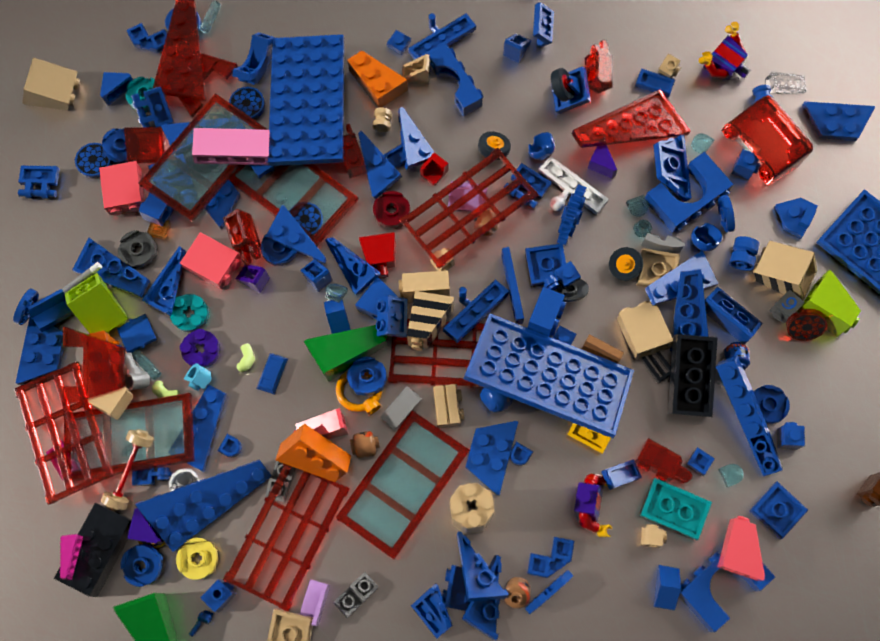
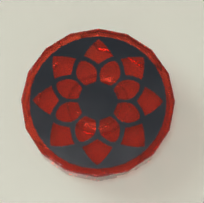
(806, 324)

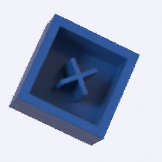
(547, 309)

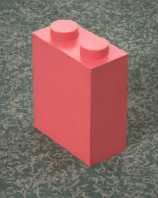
(121, 188)
(211, 261)

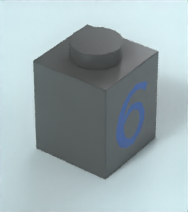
(786, 306)

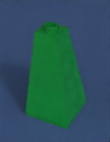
(339, 350)
(147, 618)

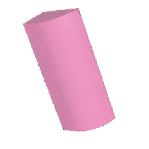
(230, 146)

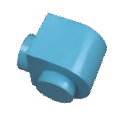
(198, 377)

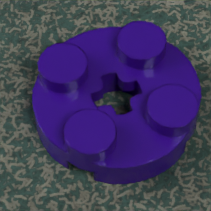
(200, 337)

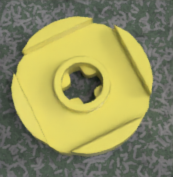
(207, 564)

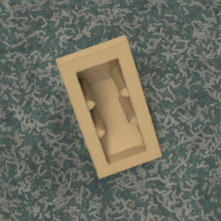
(417, 70)
(112, 402)

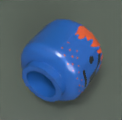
(739, 349)

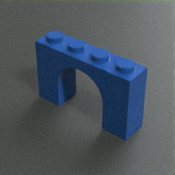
(677, 213)
(698, 596)

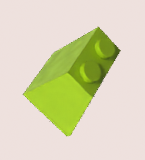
(834, 302)
(95, 305)

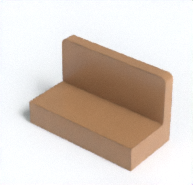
(602, 349)

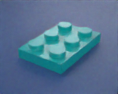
(675, 509)

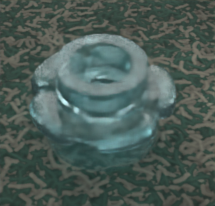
(642, 224)

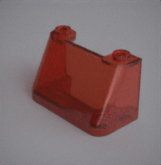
(771, 137)

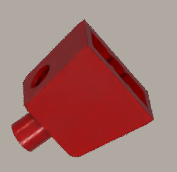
(379, 251)

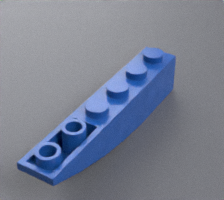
(749, 414)

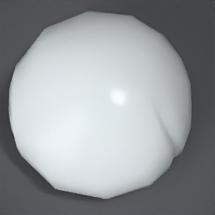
(181, 478)

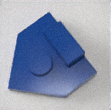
(796, 215)

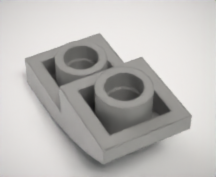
(671, 244)
(400, 407)
(286, 486)
(355, 595)

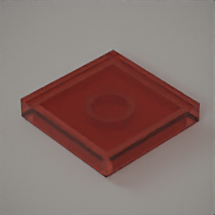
(144, 144)

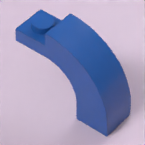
(257, 59)

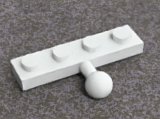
(568, 183)

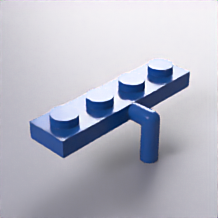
(448, 34)
(475, 310)

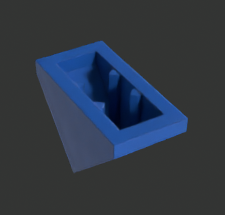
(515, 47)
(114, 86)
(317, 275)
(336, 316)
(667, 587)

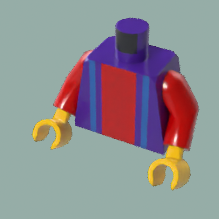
(727, 57)
(589, 503)

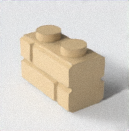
(447, 406)

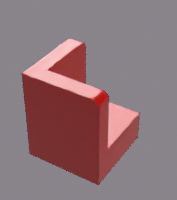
(434, 169)

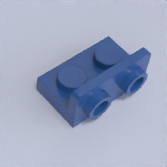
(543, 24)
(392, 316)
(455, 596)

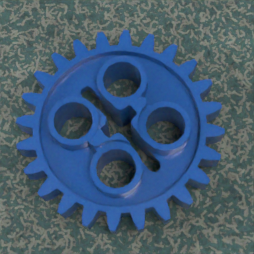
(571, 214)

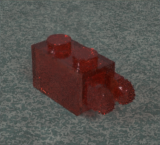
(599, 67)
(352, 154)
(243, 235)
(662, 462)

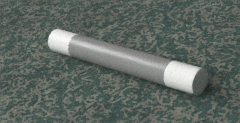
(89, 272)

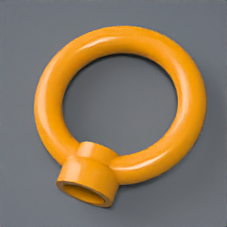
(370, 405)

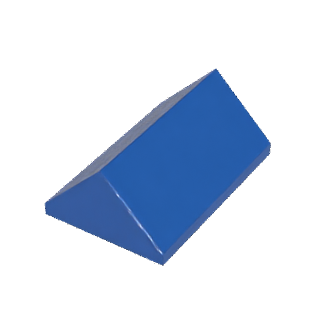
(731, 316)

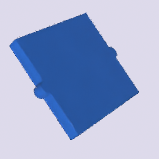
(136, 333)

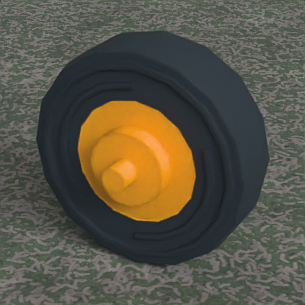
(491, 140)
(626, 264)

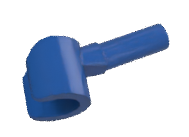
(205, 617)

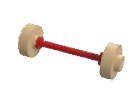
(115, 500)

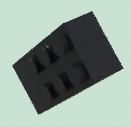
(692, 375)
(102, 543)

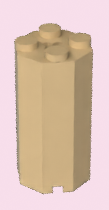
(474, 497)

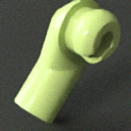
(247, 360)
(160, 391)

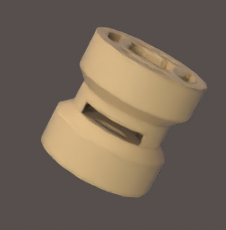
(382, 119)

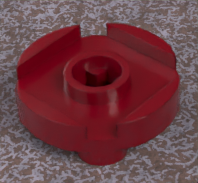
(388, 199)

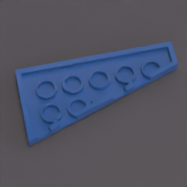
(194, 506)

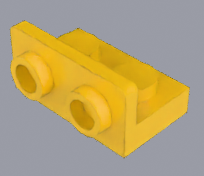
(589, 437)

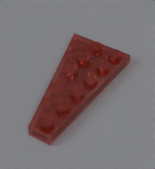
(181, 59)
(638, 121)

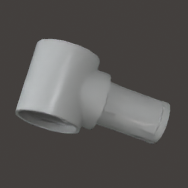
(134, 377)

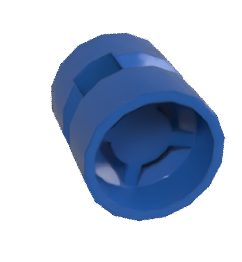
(744, 253)

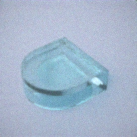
(702, 143)
(638, 206)
(336, 292)
(731, 474)

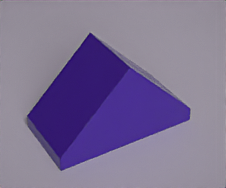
(603, 162)
(253, 277)
(142, 530)

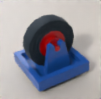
(570, 88)

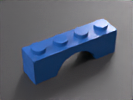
(444, 62)

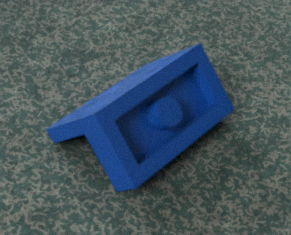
(49, 310)

